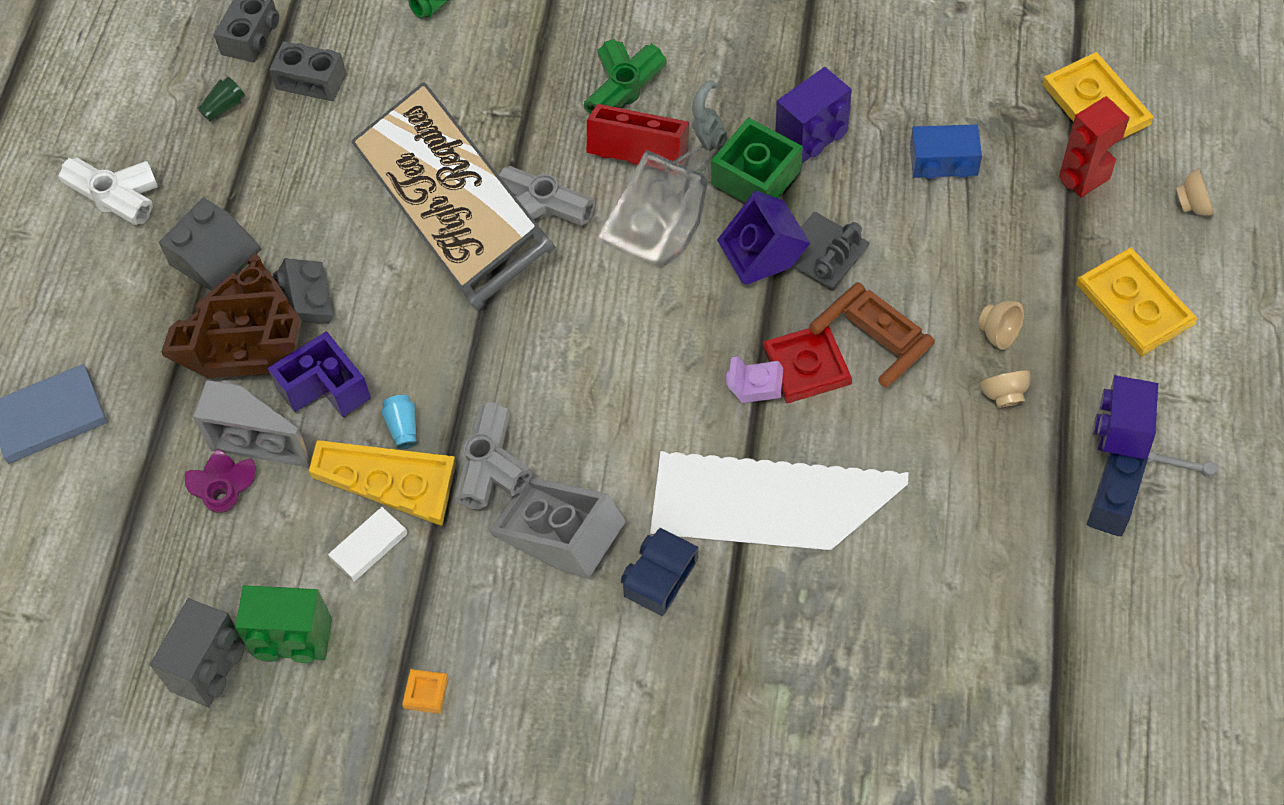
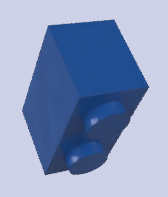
(945, 151)

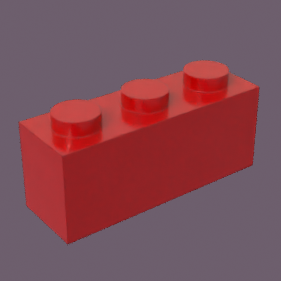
(629, 133)

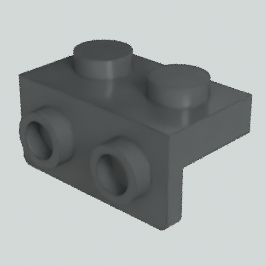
(305, 289)

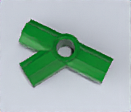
(624, 74)

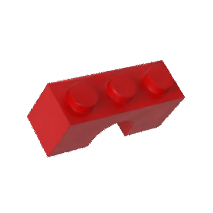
(1086, 157)

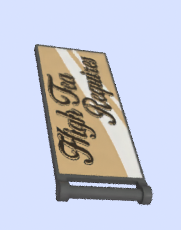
(450, 193)

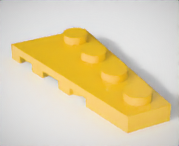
(393, 477)

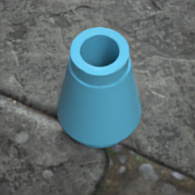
(400, 419)

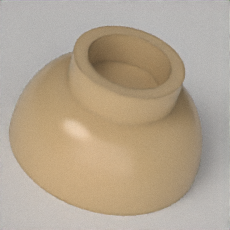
(1194, 194)
(1002, 323)
(1007, 388)

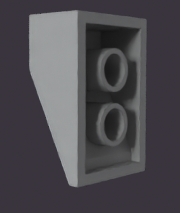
(246, 426)
(560, 525)

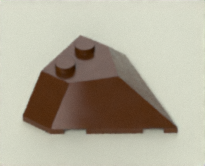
(236, 327)

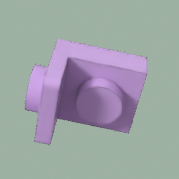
(754, 381)

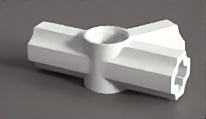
(112, 191)

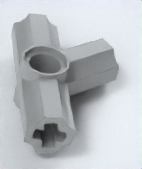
(560, 201)
(494, 467)

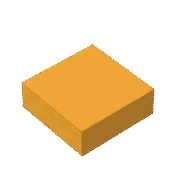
(425, 691)

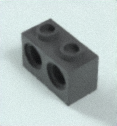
(246, 28)
(308, 71)

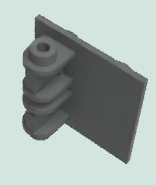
(831, 249)

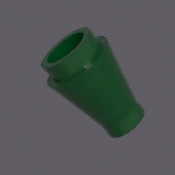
(221, 98)

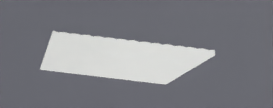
(766, 500)

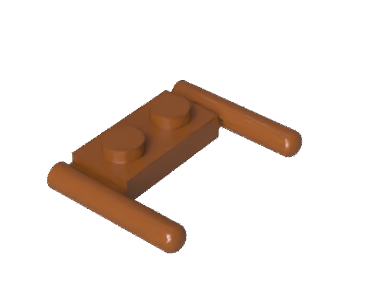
(882, 324)

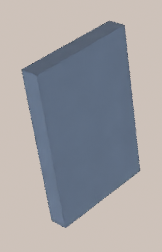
(48, 413)

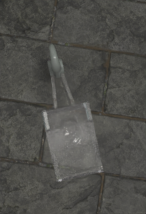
(666, 196)

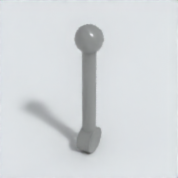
(1208, 469)

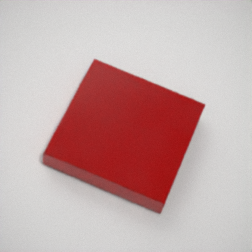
(809, 363)

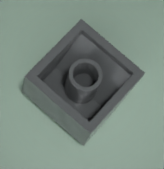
(208, 245)

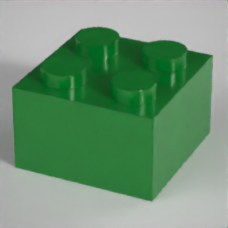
(756, 161)
(283, 623)

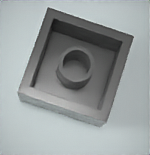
(198, 653)

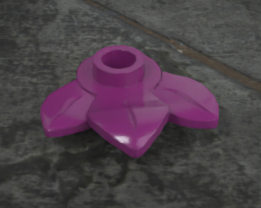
(218, 478)

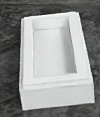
(367, 544)

